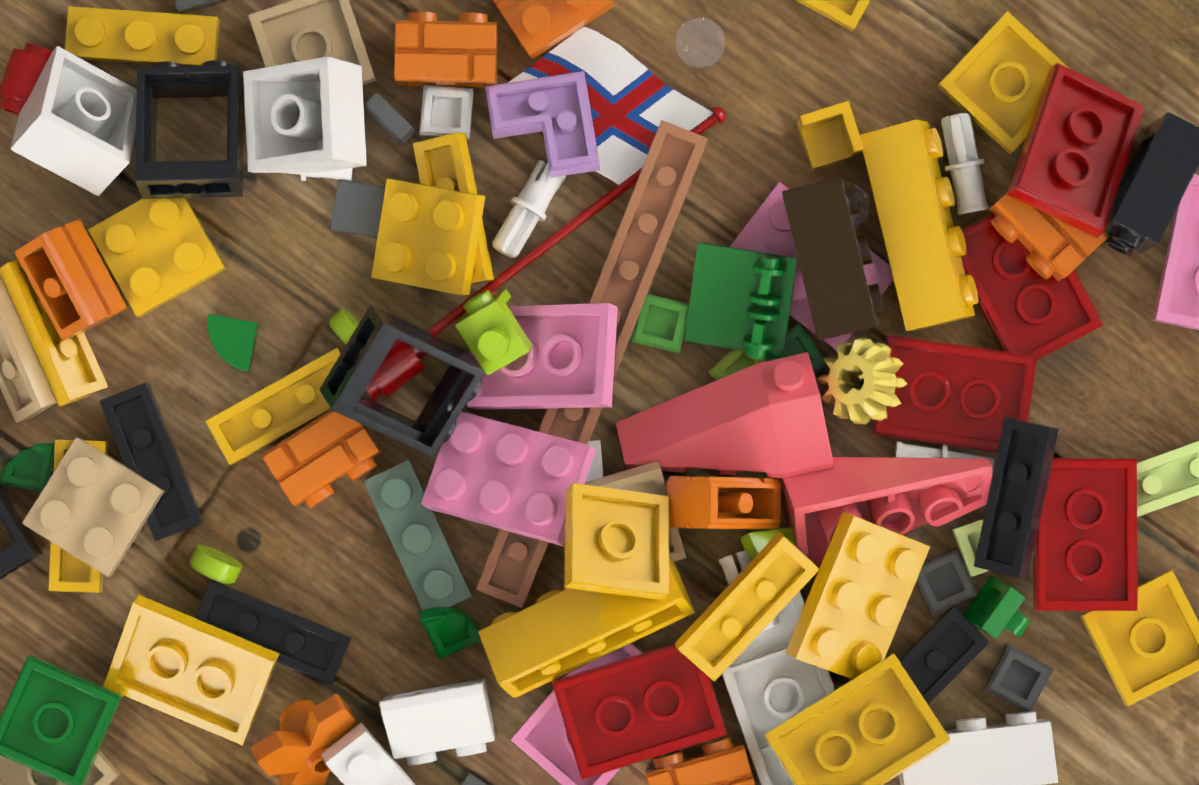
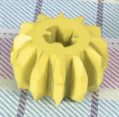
(859, 362)

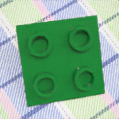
(740, 300)

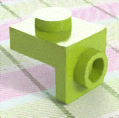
(492, 331)

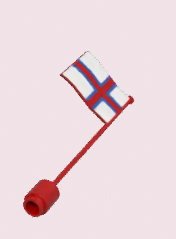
(625, 114)

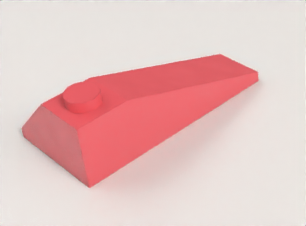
(747, 421)
(884, 491)

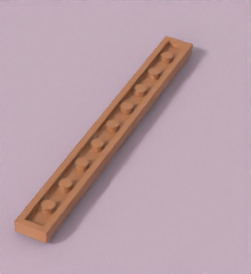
(622, 283)

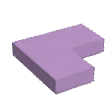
(550, 105)

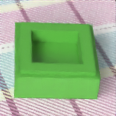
(661, 324)

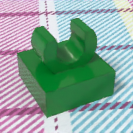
(997, 609)

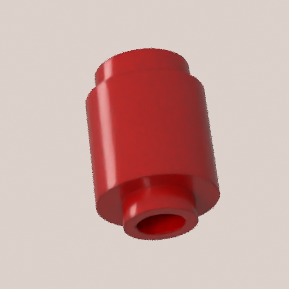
(21, 76)

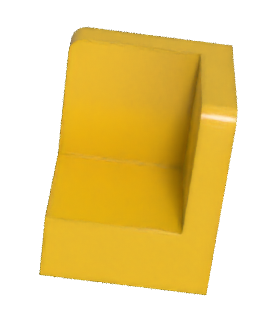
(830, 135)

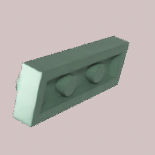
(417, 537)

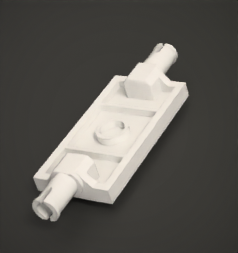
(769, 684)

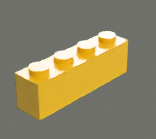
(918, 224)
(573, 630)

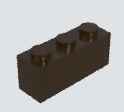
(832, 257)

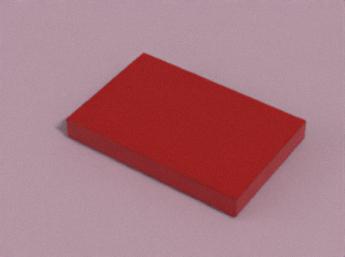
(1076, 150)
(1018, 303)
(957, 393)
(1087, 537)
(637, 710)

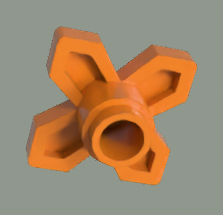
(302, 738)

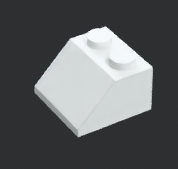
(305, 117)
(78, 122)
(439, 720)

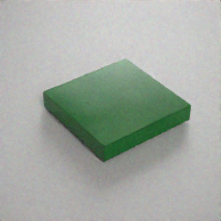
(56, 721)

